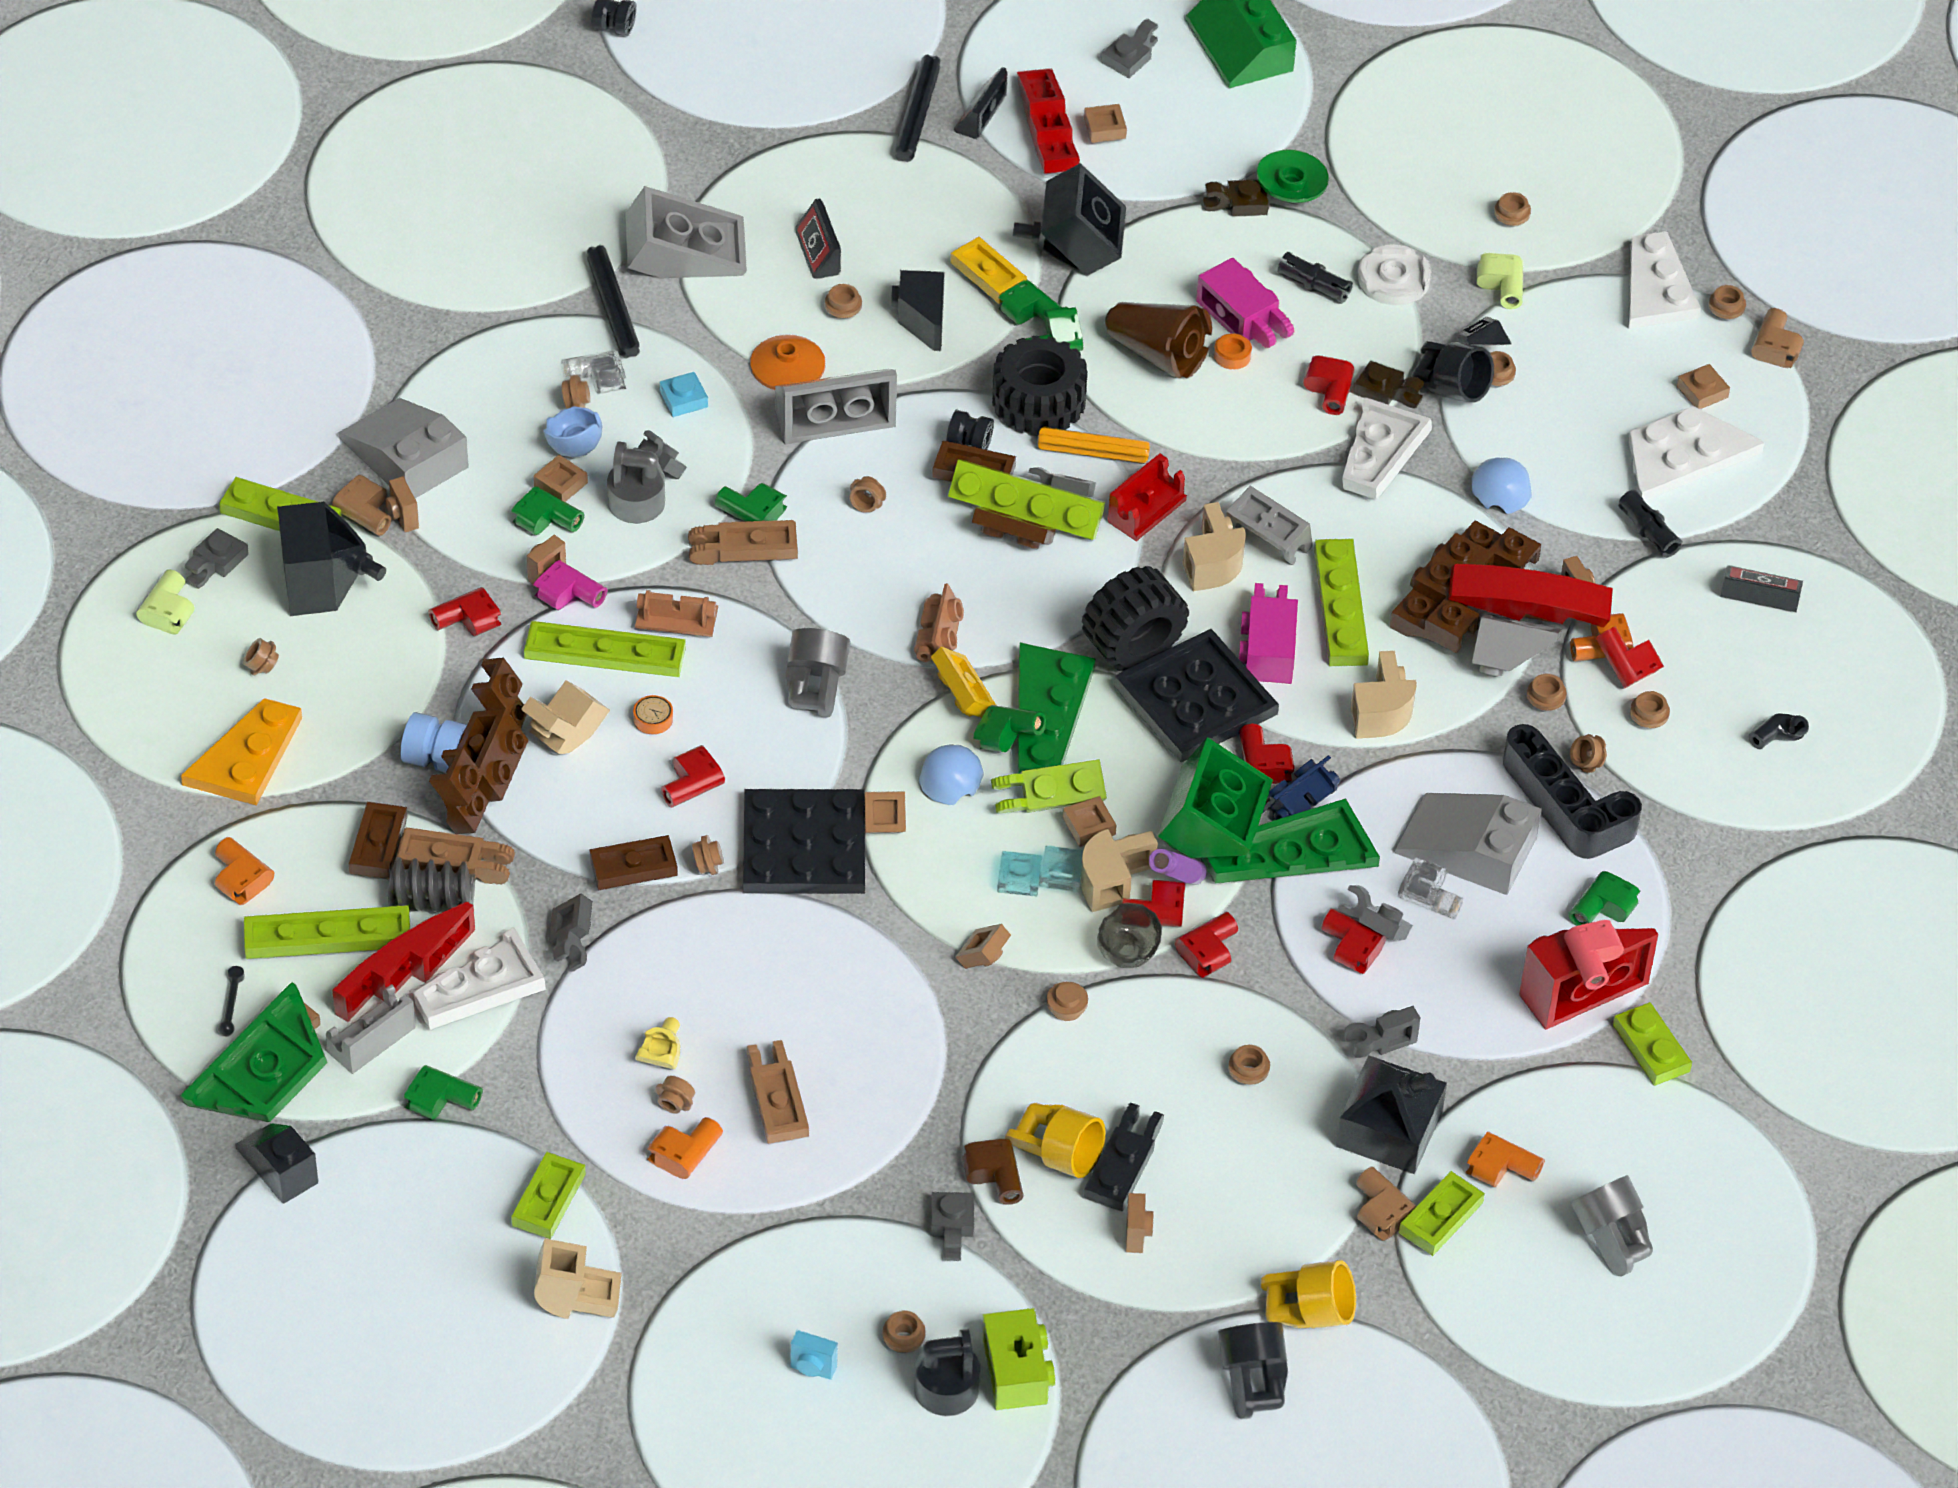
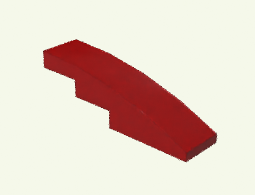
(1048, 120)
(1532, 592)
(413, 953)

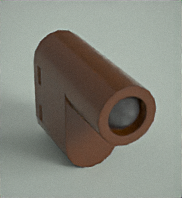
(994, 1162)

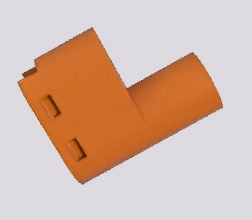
(1588, 648)
(244, 874)
(681, 1152)
(1496, 1155)

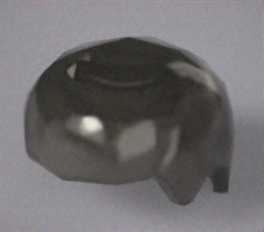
(1129, 935)

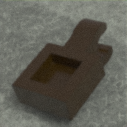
(1240, 196)
(1386, 383)

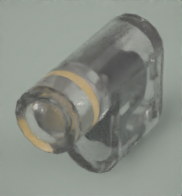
(602, 367)
(1423, 888)

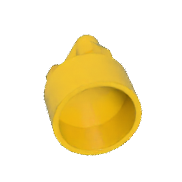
(1069, 1142)
(1323, 1292)

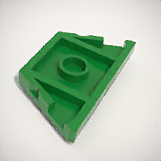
(263, 1064)

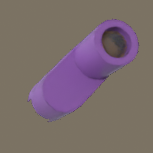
(1177, 866)

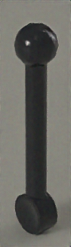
(235, 976)

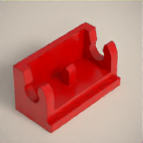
(1146, 498)

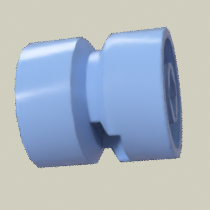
(427, 738)

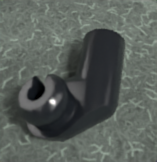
(1779, 727)

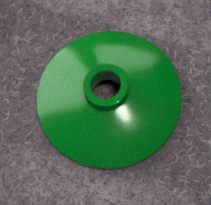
(1292, 176)

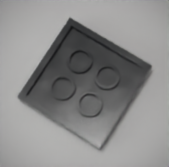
(1195, 694)
(804, 841)

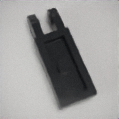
(1123, 1160)

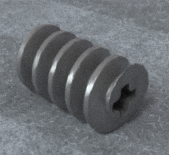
(430, 885)

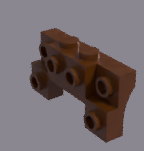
(1426, 607)
(487, 751)

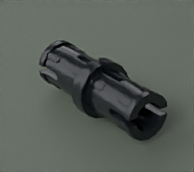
(1315, 277)
(1650, 523)

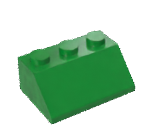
(1244, 39)
(1215, 804)

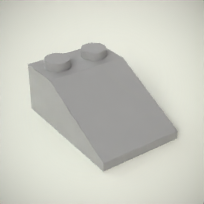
(683, 237)
(410, 444)
(1473, 836)

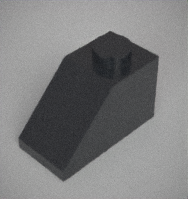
(921, 305)
(281, 1160)

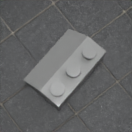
(837, 405)

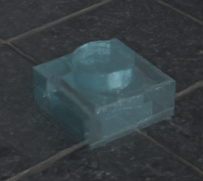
(1061, 868)
(1019, 873)

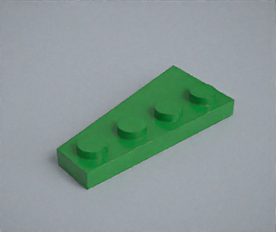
(1057, 686)
(1301, 844)

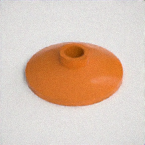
(787, 361)

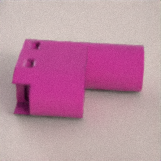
(562, 583)

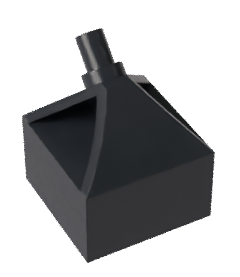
(1079, 222)
(321, 557)
(1391, 1114)

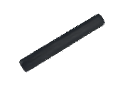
(917, 108)
(613, 301)

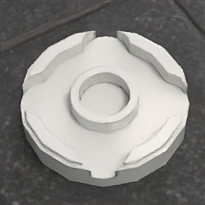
(1394, 275)

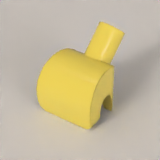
(661, 1045)

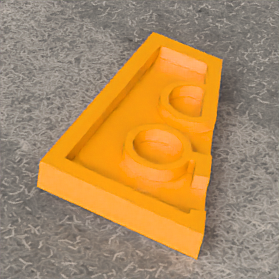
(247, 754)

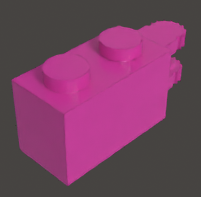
(1242, 303)
(1271, 636)

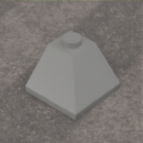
(1509, 643)

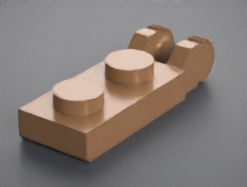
(743, 541)
(457, 849)
(777, 1095)

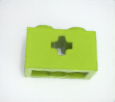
(1016, 1358)

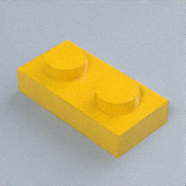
(986, 268)
(963, 681)

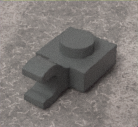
(1129, 53)
(664, 452)
(1065, 482)
(215, 554)
(1383, 919)
(568, 925)
(1391, 1032)
(953, 1218)

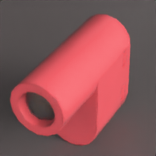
(1590, 947)

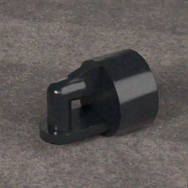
(1456, 370)
(1255, 1347)
(947, 1375)

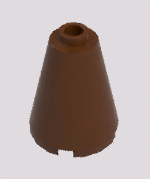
(1162, 334)

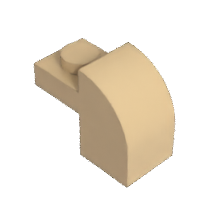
(1217, 554)
(1383, 705)
(567, 719)
(1109, 867)
(569, 1285)

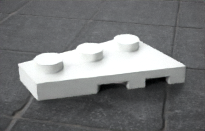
(1658, 283)
(1382, 447)
(484, 983)

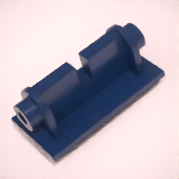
(1312, 781)

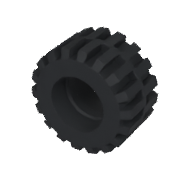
(1039, 384)
(1135, 617)

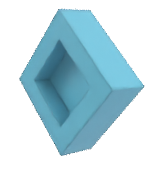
(683, 394)
(814, 1355)

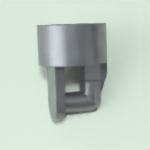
(635, 485)
(816, 654)
(1598, 1215)

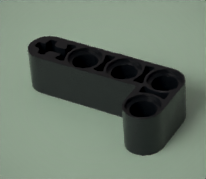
(1580, 821)

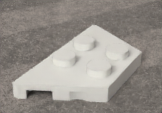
(1686, 449)

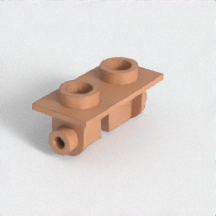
(943, 615)
(685, 616)

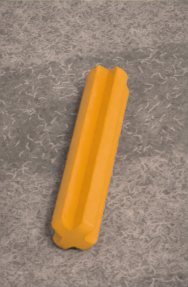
(1093, 445)

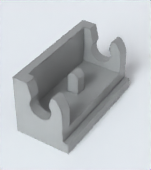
(1271, 522)
(372, 1032)

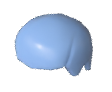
(574, 431)
(1502, 484)
(951, 773)

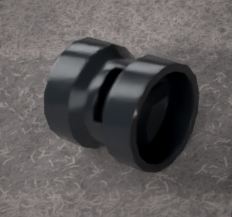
(614, 15)
(970, 430)

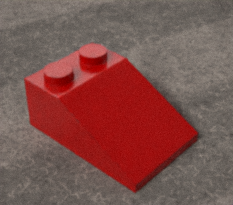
(1556, 989)

